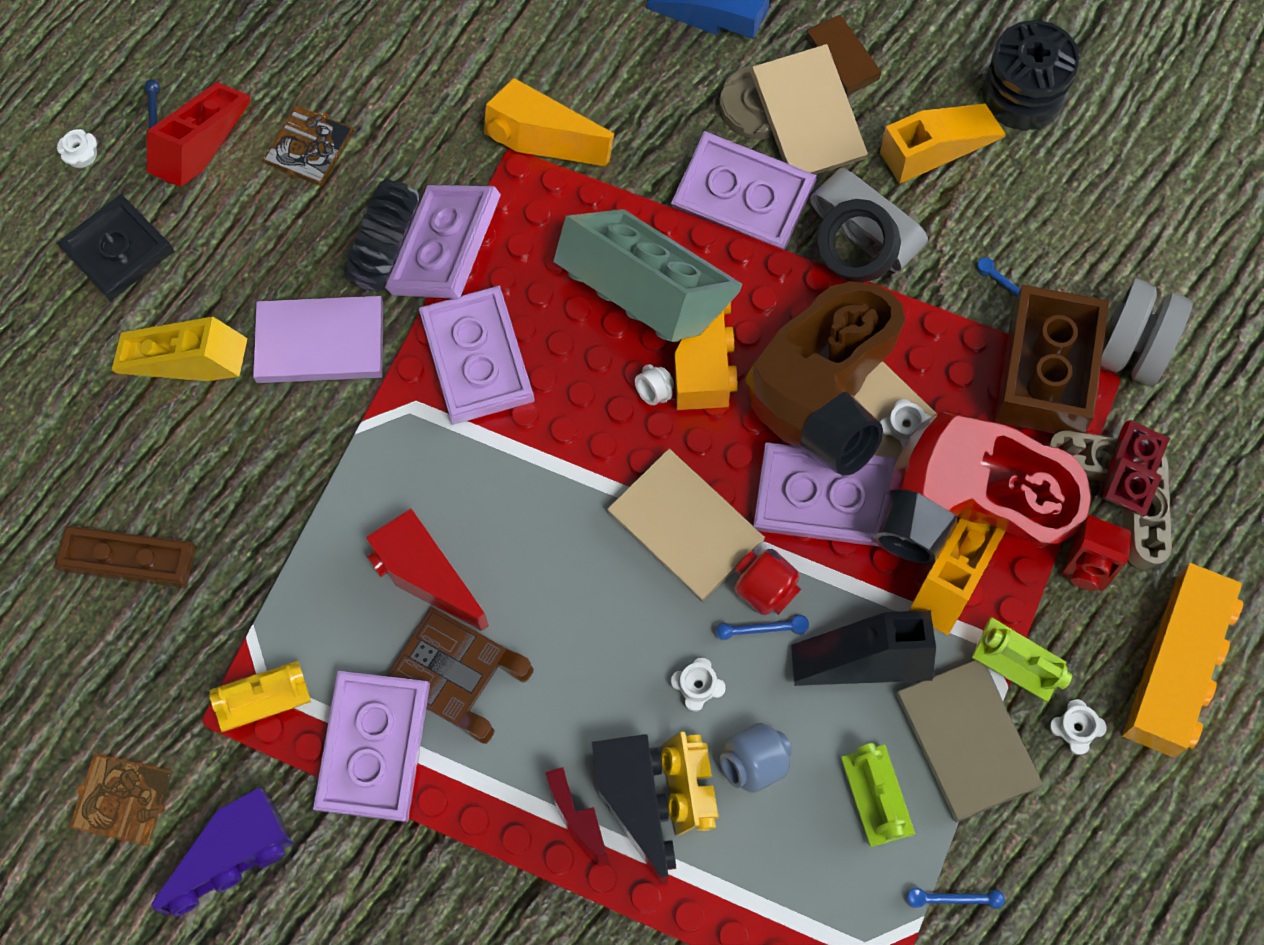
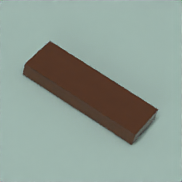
(125, 556)

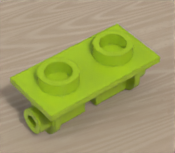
(1021, 660)
(877, 795)

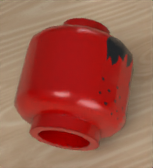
(766, 581)

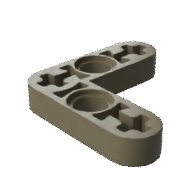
(1160, 536)

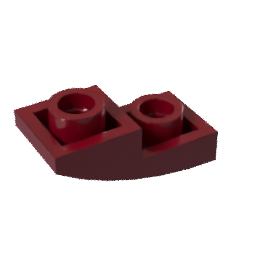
(1134, 467)

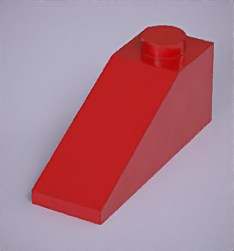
(191, 135)
(420, 568)

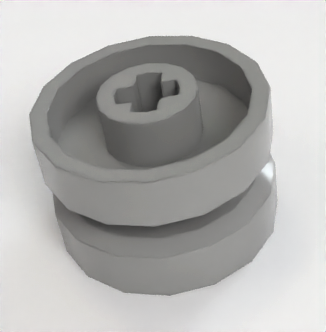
(1146, 333)

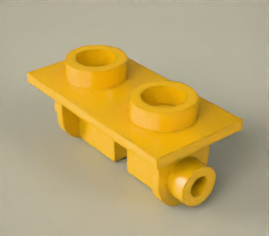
(259, 696)
(689, 805)

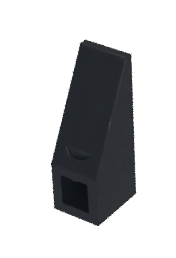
(869, 651)
(627, 789)

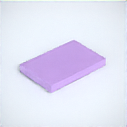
(744, 190)
(443, 241)
(318, 339)
(476, 355)
(815, 502)
(372, 746)

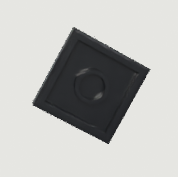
(115, 247)

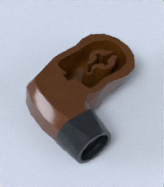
(816, 367)

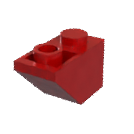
(1097, 554)

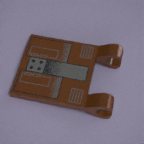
(458, 669)

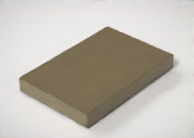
(968, 740)

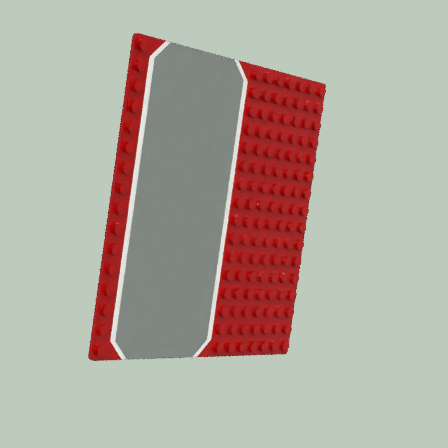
(605, 624)

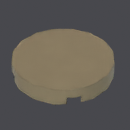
(742, 106)

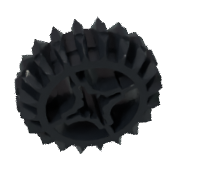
(381, 235)

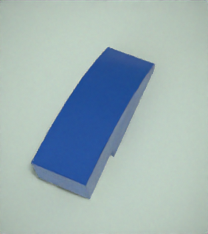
(710, 15)

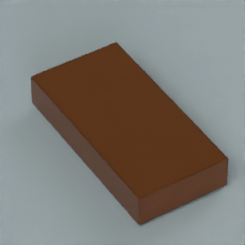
(849, 56)

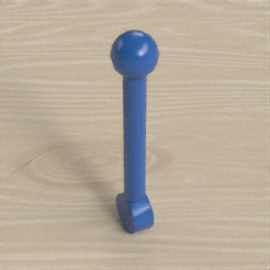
(986, 267)
(798, 626)
(917, 898)

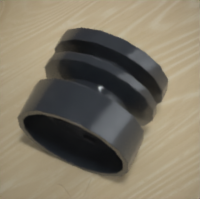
(1030, 74)

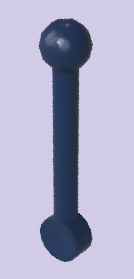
(152, 88)

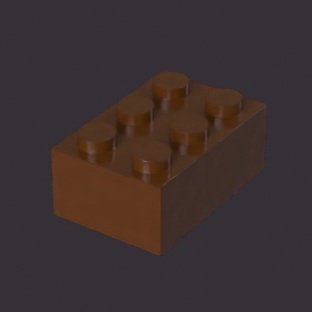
(1052, 361)

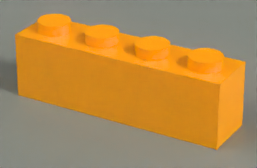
(1183, 661)

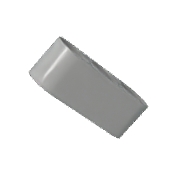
(862, 230)

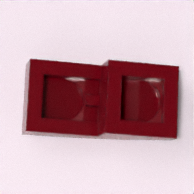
(581, 824)

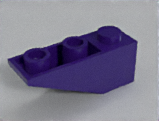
(232, 842)

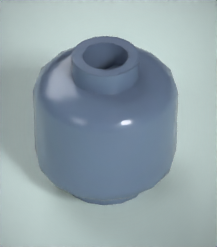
(756, 757)

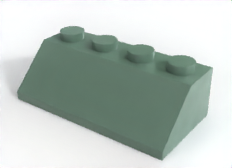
(644, 272)

